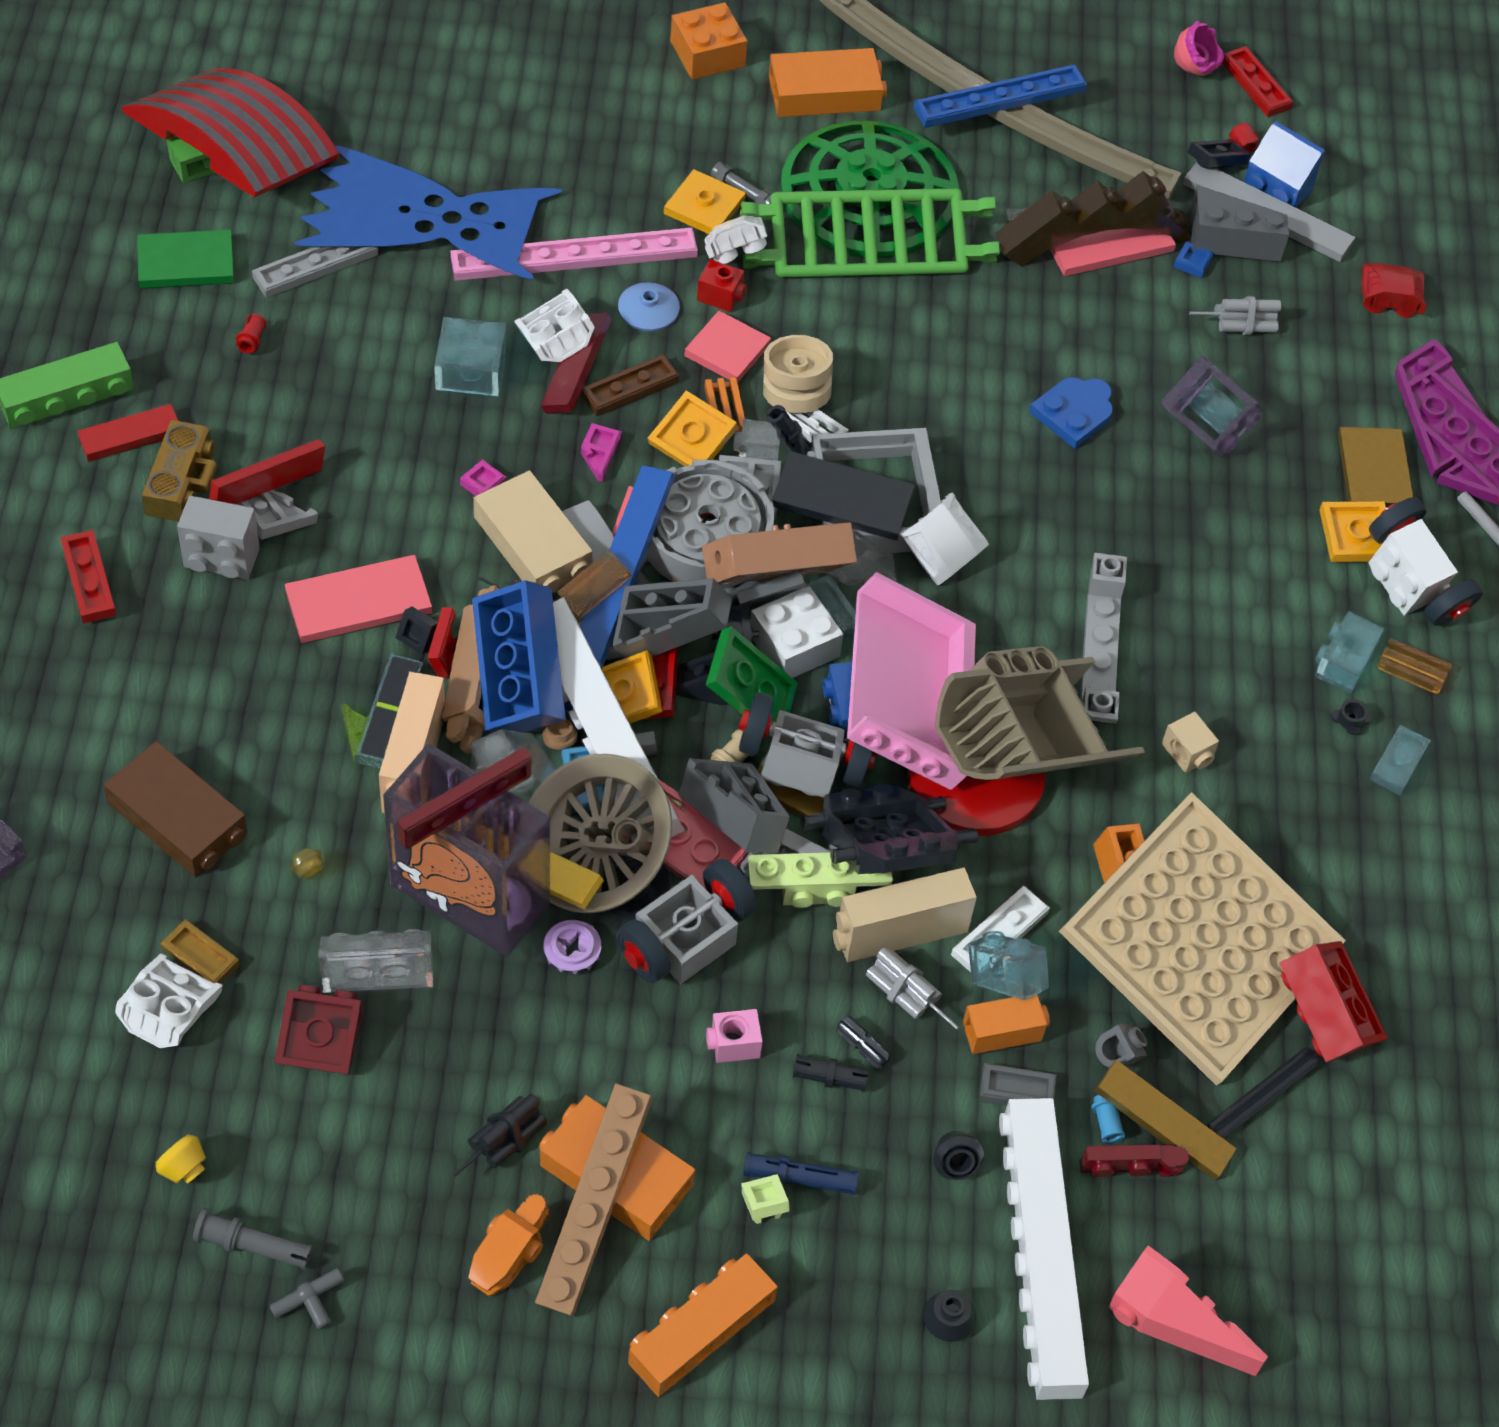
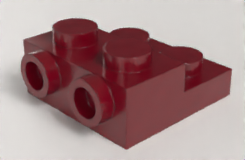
(319, 1030)

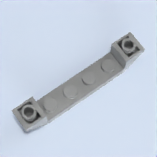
(1102, 636)

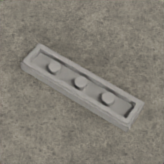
(308, 266)

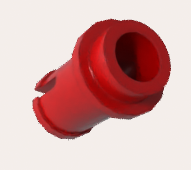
(249, 338)

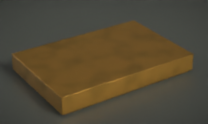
(1374, 465)

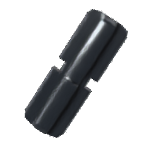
(869, 1047)

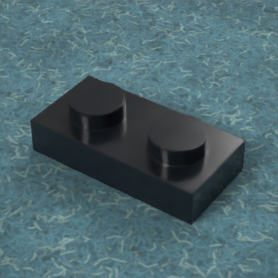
(1218, 153)

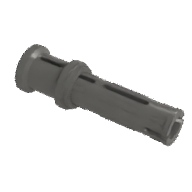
(234, 1235)

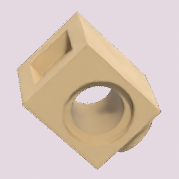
(1190, 742)

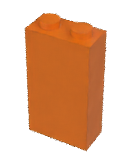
(826, 82)
(653, 1180)

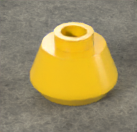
(182, 1160)

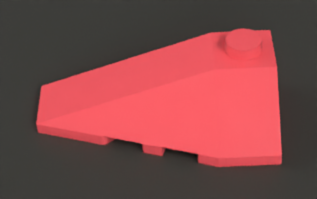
(1163, 1307)

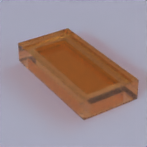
(594, 583)

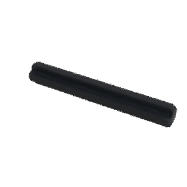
(1264, 1092)

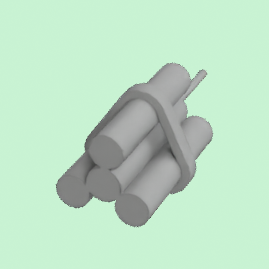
(1246, 315)
(904, 984)

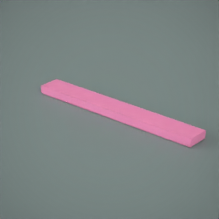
(585, 253)

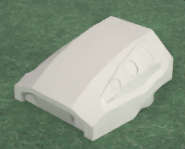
(741, 231)
(557, 328)
(944, 540)
(165, 1002)

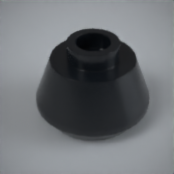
(958, 1155)
(950, 1315)

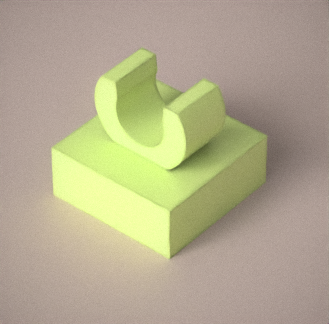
(765, 1198)

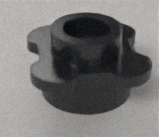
(1356, 710)

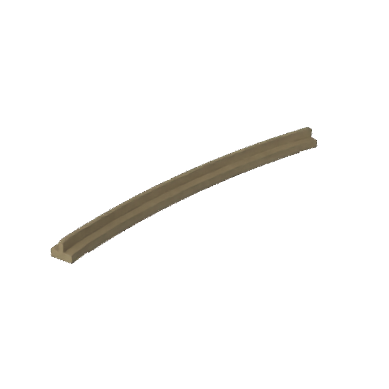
(1024, 119)

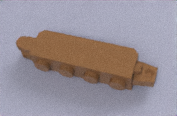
(463, 699)

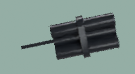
(507, 1131)

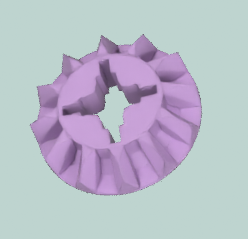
(565, 934)

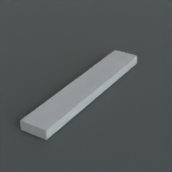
(1301, 225)

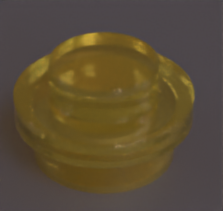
(306, 863)

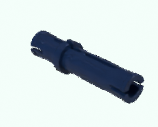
(801, 1173)

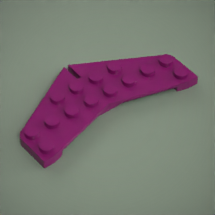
(1449, 423)

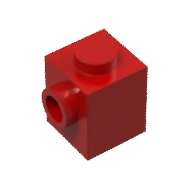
(721, 285)

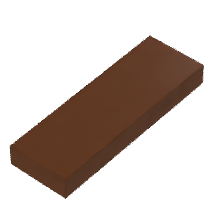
(630, 385)

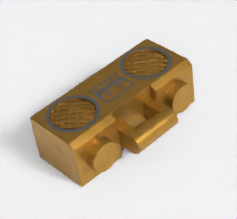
(182, 455)

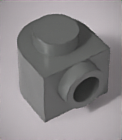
(1121, 1044)

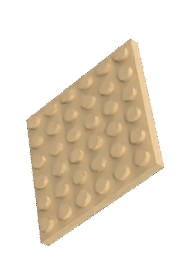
(1198, 937)

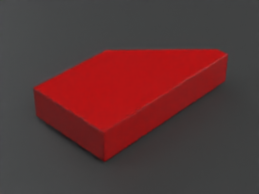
(443, 644)

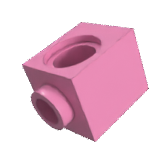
(743, 1023)

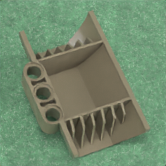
(1020, 716)

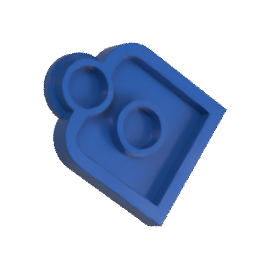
(1074, 409)

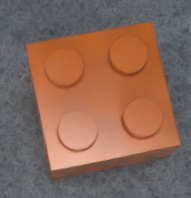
(708, 41)

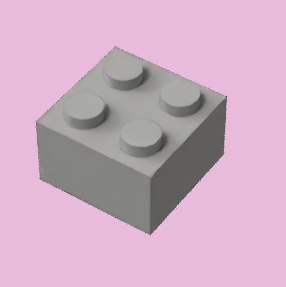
(218, 537)

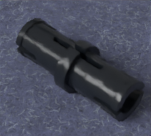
(788, 430)
(830, 1073)

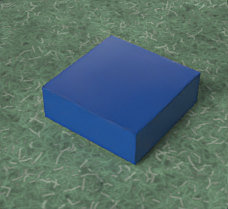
(1193, 262)

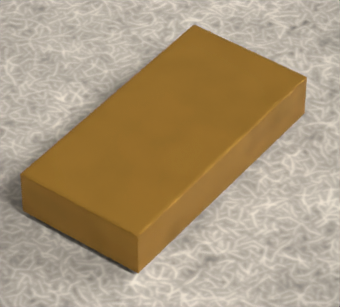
(199, 953)

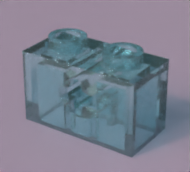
(1348, 652)
(1008, 965)

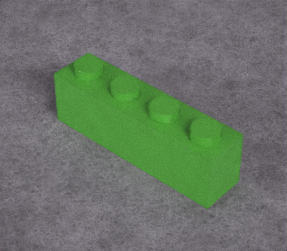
(64, 385)

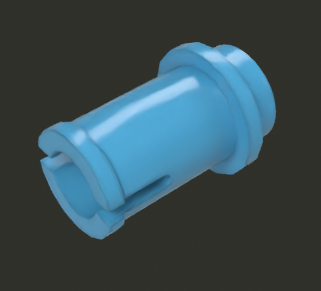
(1108, 1120)

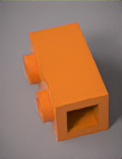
(1005, 1023)

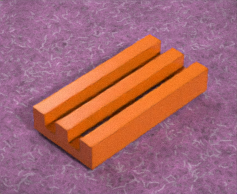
(722, 387)

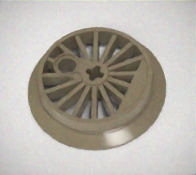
(591, 848)

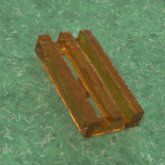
(1415, 662)

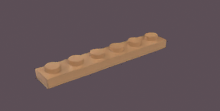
(594, 1200)

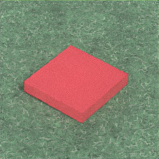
(727, 346)

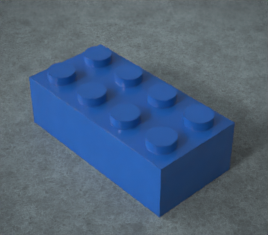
(518, 658)

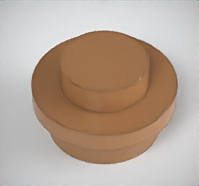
(560, 735)

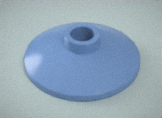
(648, 307)

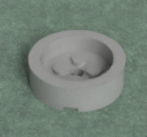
(698, 489)

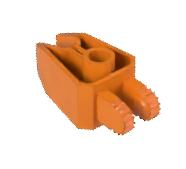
(509, 1246)

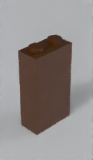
(176, 809)

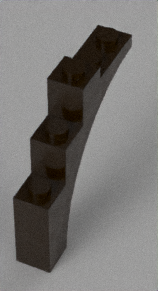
(1096, 209)

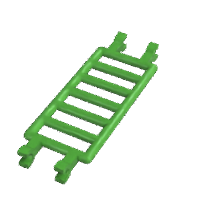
(981, 208)

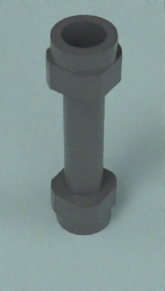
(726, 174)

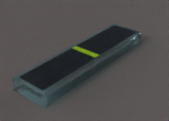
(384, 710)

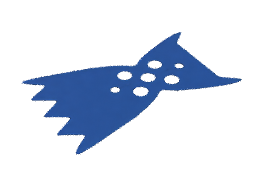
(368, 213)

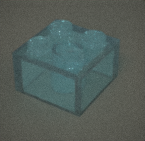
(470, 356)

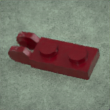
(1135, 1159)

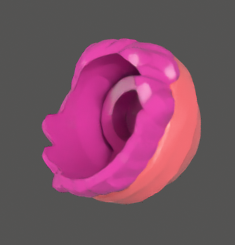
(1198, 50)

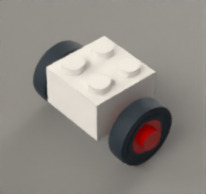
(1416, 566)

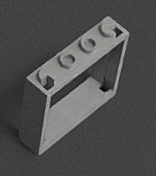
(882, 445)

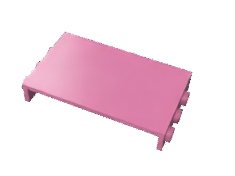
(898, 671)

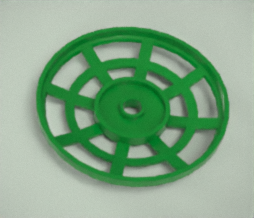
(863, 163)

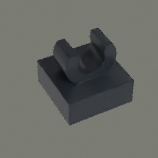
(416, 630)

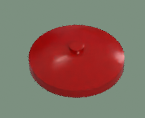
(983, 804)

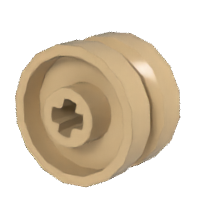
(798, 373)

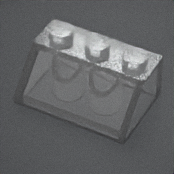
(376, 961)

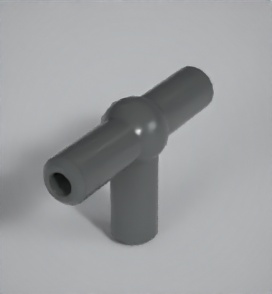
(308, 1294)

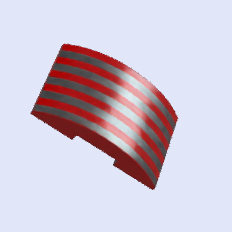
(240, 122)

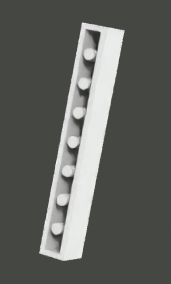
(596, 704)
(1045, 1250)

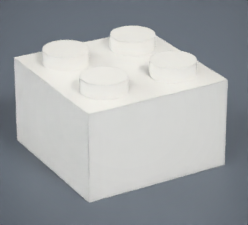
(797, 632)

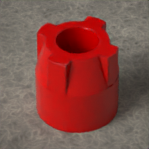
(1245, 136)

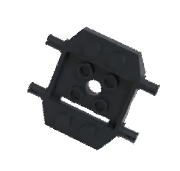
(905, 840)

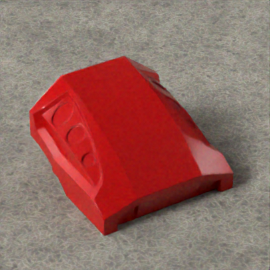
(1393, 287)

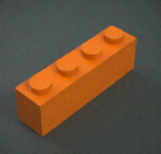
(702, 1324)

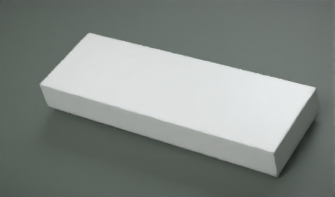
(1012, 918)

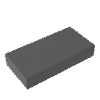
(1006, 1083)

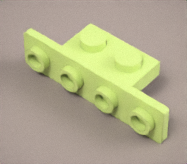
(809, 878)

